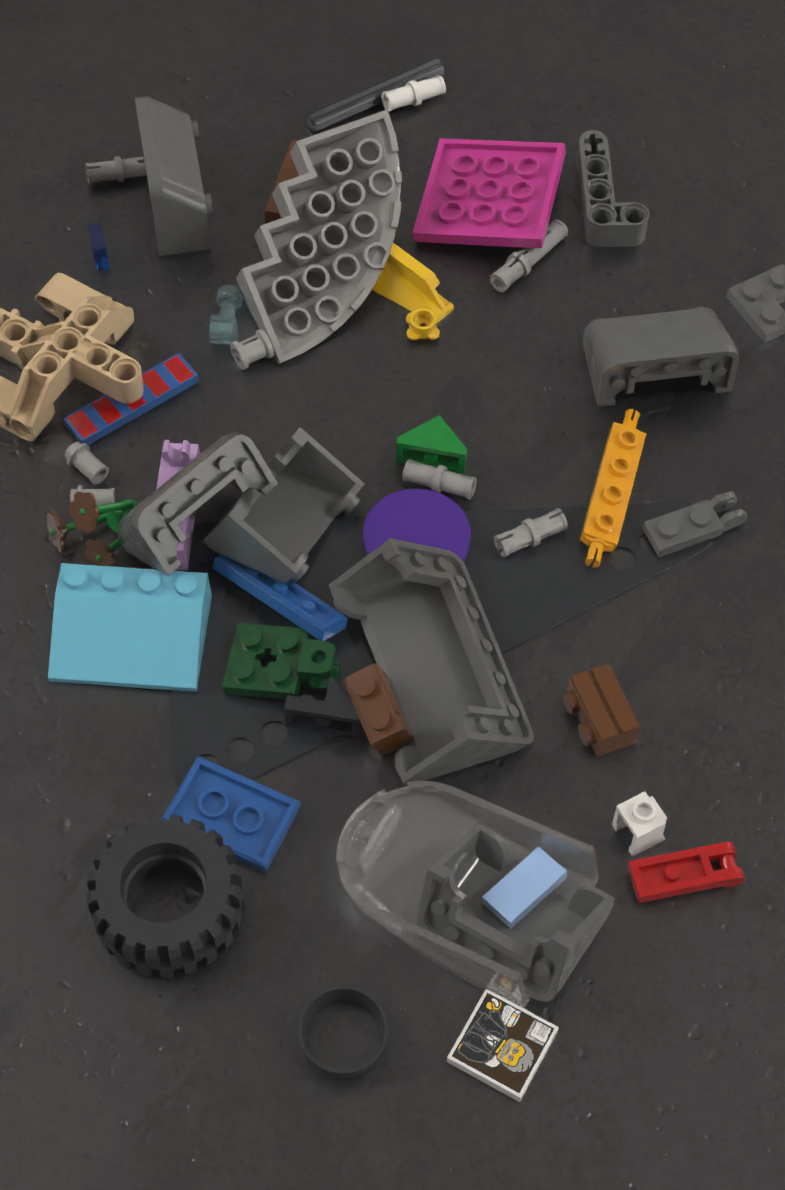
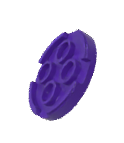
(418, 518)

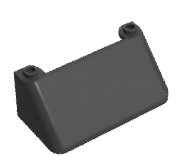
(437, 656)

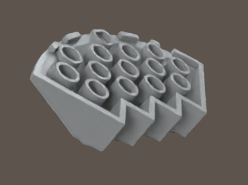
(329, 236)

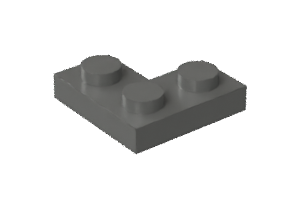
(760, 301)

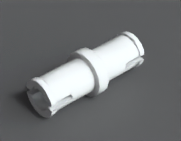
(413, 93)

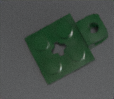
(295, 663)

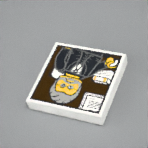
(502, 1045)

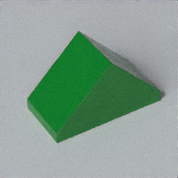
(432, 445)

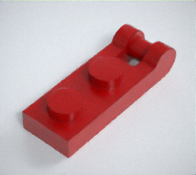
(685, 872)

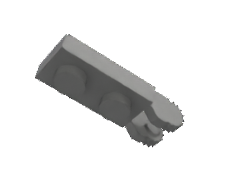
(693, 524)

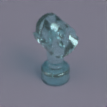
(224, 326)

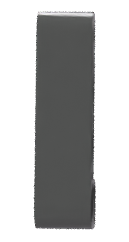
(603, 219)

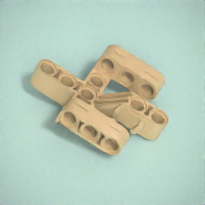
(64, 351)

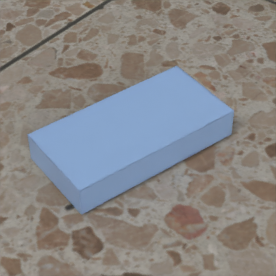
(524, 887)

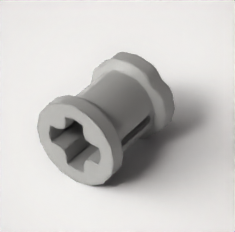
(252, 349)

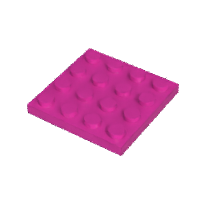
(490, 193)

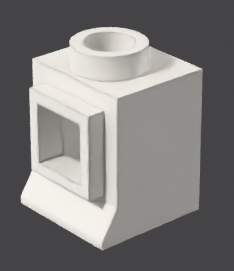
(644, 820)

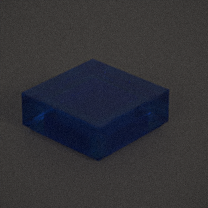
(98, 246)

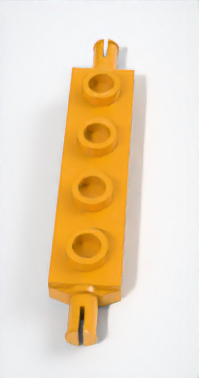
(612, 488)

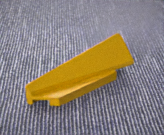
(410, 284)

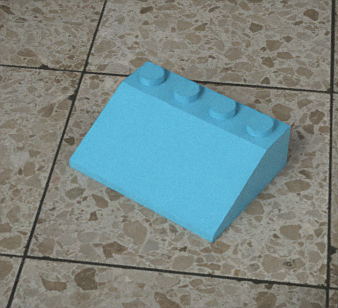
(129, 627)

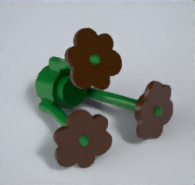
(86, 516)

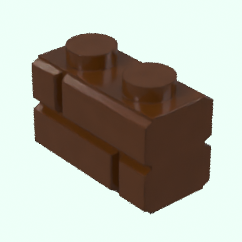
(378, 709)
(602, 710)

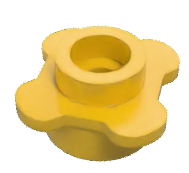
(419, 318)

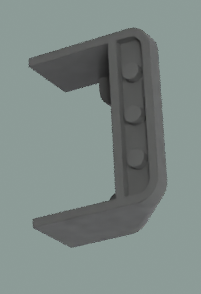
(173, 177)

